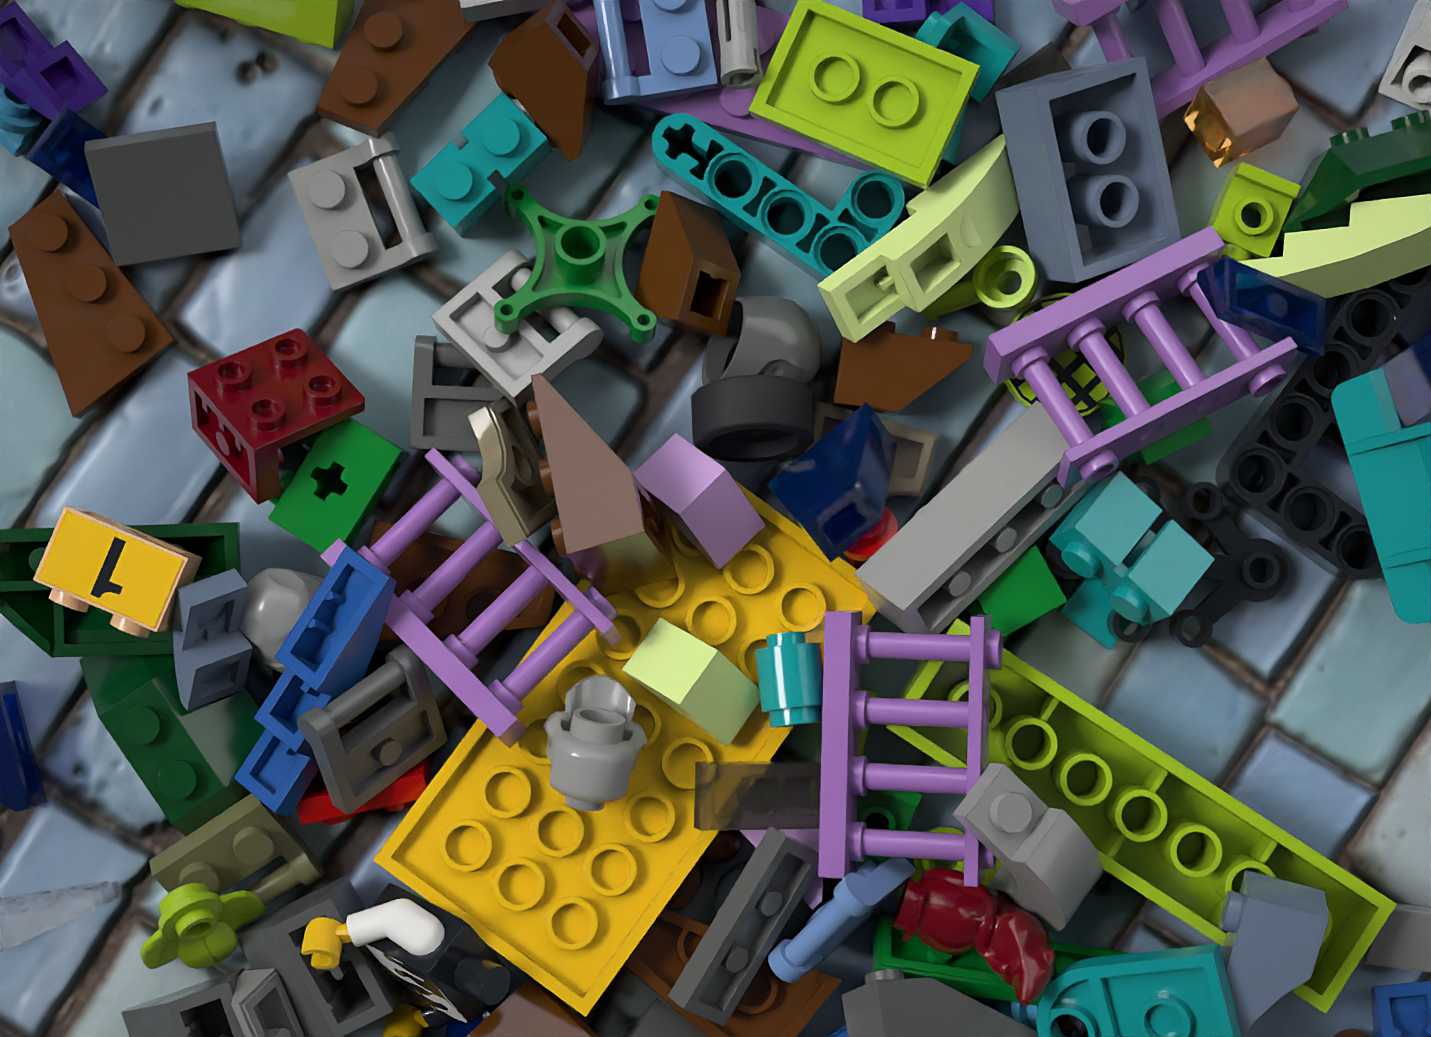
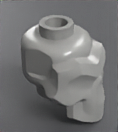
(593, 743)

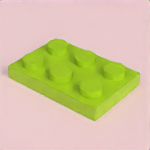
(865, 91)

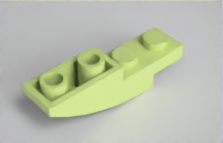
(931, 249)

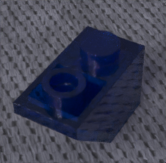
(840, 483)

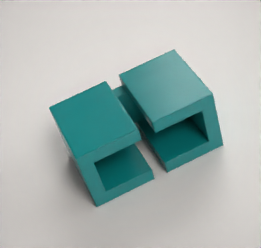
(458, 180)
(1139, 569)

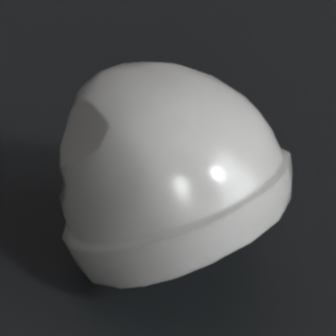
(272, 609)

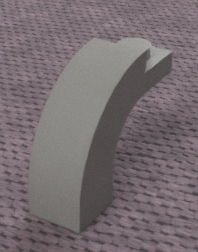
(1042, 850)

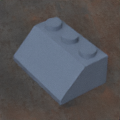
(1089, 169)

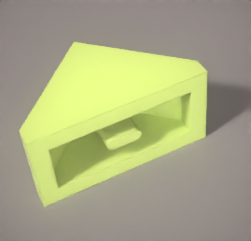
(694, 680)

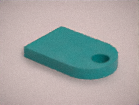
(1144, 995)

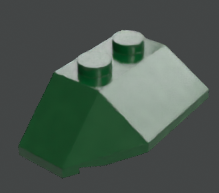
(1360, 171)
(85, 634)
(177, 753)

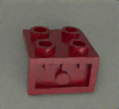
(265, 400)

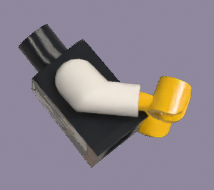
(424, 952)

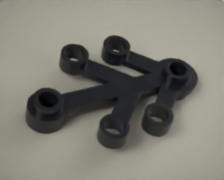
(1229, 567)

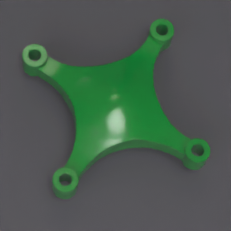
(578, 264)

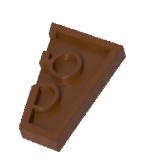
(390, 60)
(88, 308)
(473, 593)
(766, 1008)

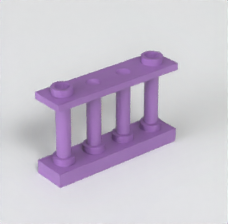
(1247, 41)
(1133, 296)
(456, 656)
(850, 709)

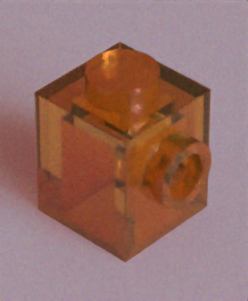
(1241, 111)

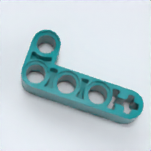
(771, 190)

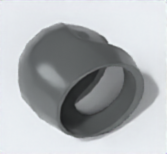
(772, 339)

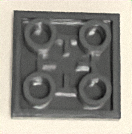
(164, 193)

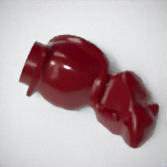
(965, 918)

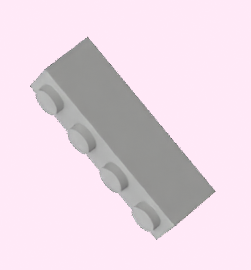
(972, 528)

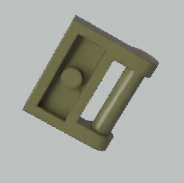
(236, 847)

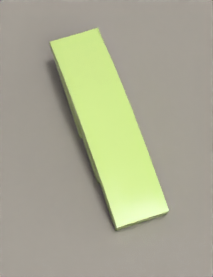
(1378, 245)

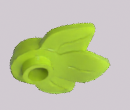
(199, 926)

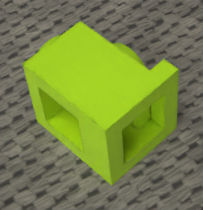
(1260, 191)

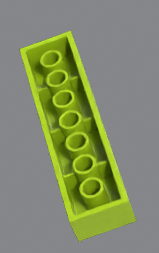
(1145, 810)

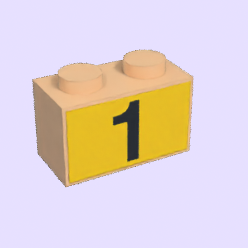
(115, 570)

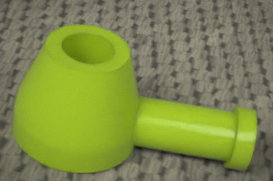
(989, 284)

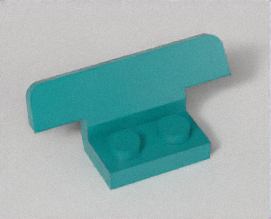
(1393, 485)

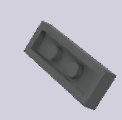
(746, 927)

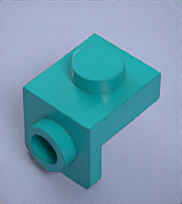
(973, 39)

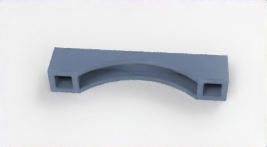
(1270, 941)

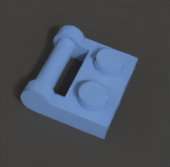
(676, 50)
(840, 917)

